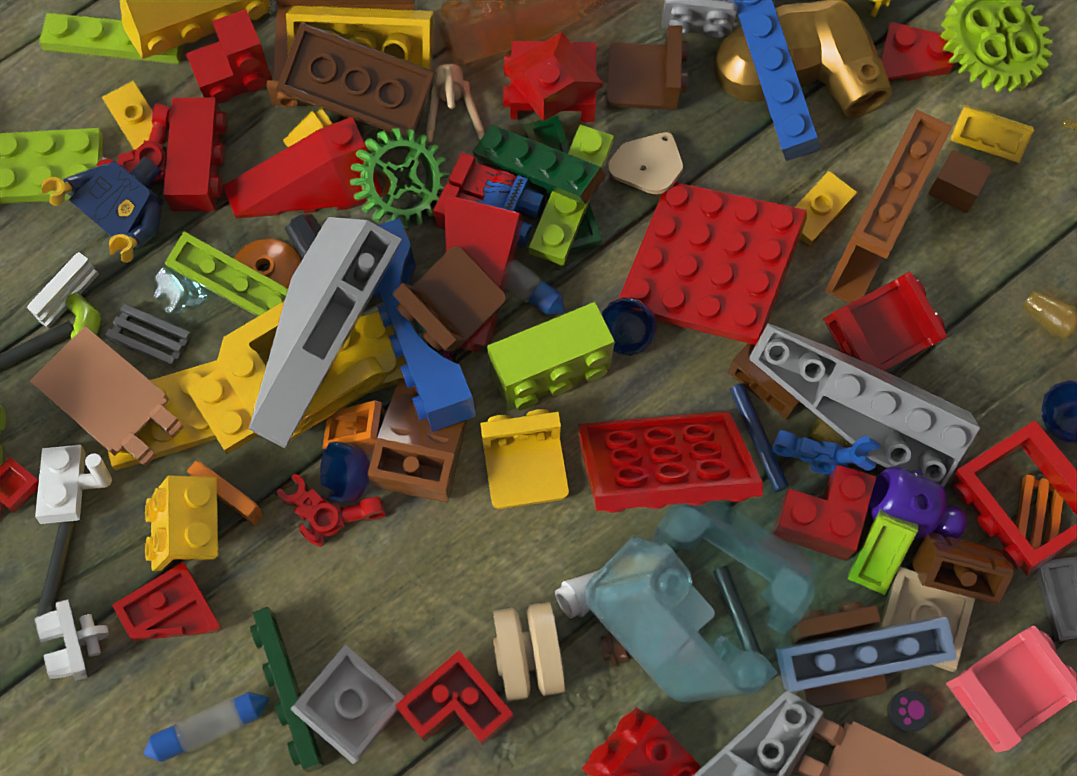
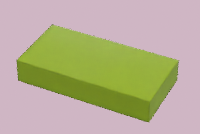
(882, 552)

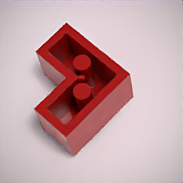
(233, 63)
(828, 523)
(454, 691)

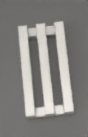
(71, 278)

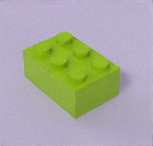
(551, 357)

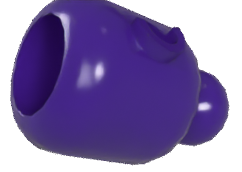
(917, 500)

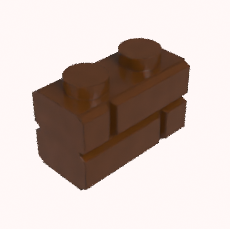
(962, 567)

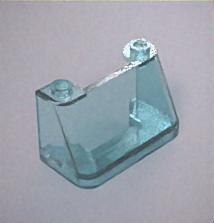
(789, 570)
(637, 603)

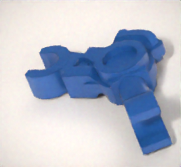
(825, 455)

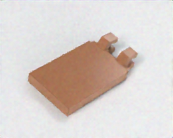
(105, 395)
(866, 753)

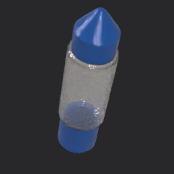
(533, 289)
(206, 726)

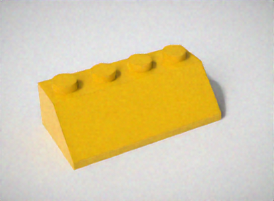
(165, 24)
(393, 32)

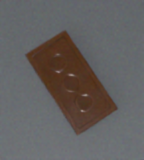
(355, 80)

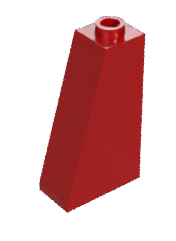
(490, 240)

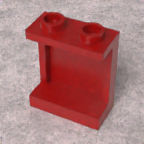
(516, 101)
(887, 324)

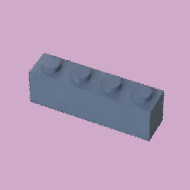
(866, 653)

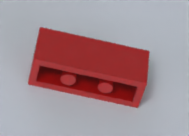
(194, 154)

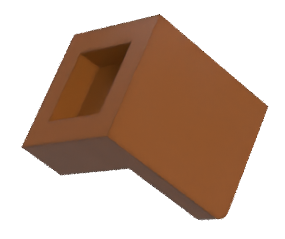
(960, 181)

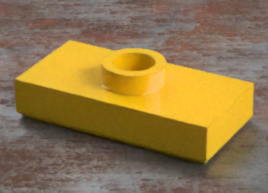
(131, 113)
(991, 133)
(823, 205)

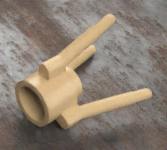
(449, 87)

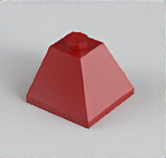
(552, 76)

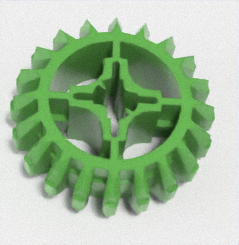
(416, 150)

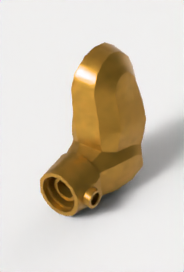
(825, 45)

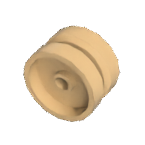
(528, 651)

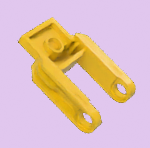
(231, 391)

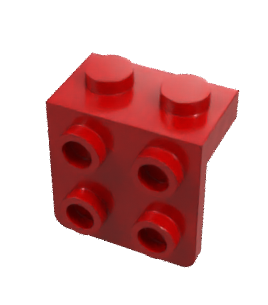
(640, 749)

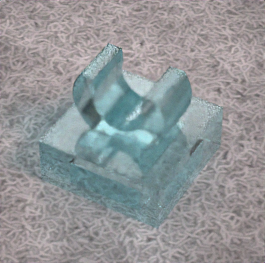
(179, 289)

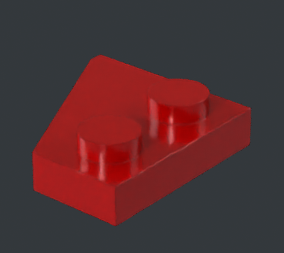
(914, 53)
(167, 608)

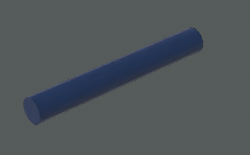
(759, 437)

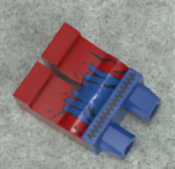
(490, 187)

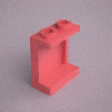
(1015, 688)

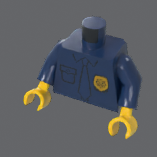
(114, 201)

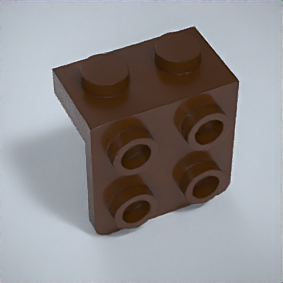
(648, 73)
(450, 300)
(850, 619)

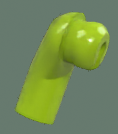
(85, 314)

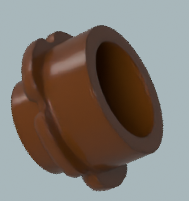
(613, 650)

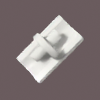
(60, 624)

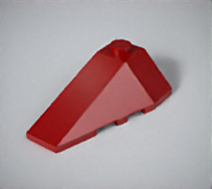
(304, 176)

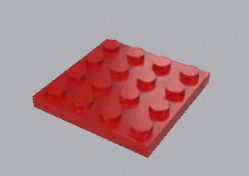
(714, 261)
(667, 461)

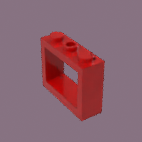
(994, 519)

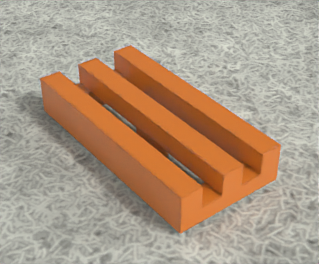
(229, 494)
(1054, 515)

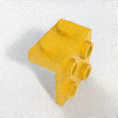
(524, 459)
(182, 520)

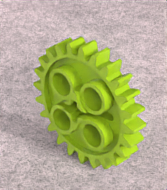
(996, 42)

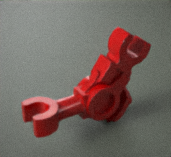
(151, 149)
(327, 518)

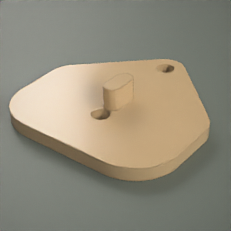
(658, 159)

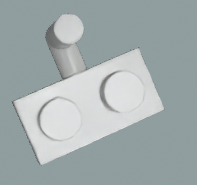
(63, 481)

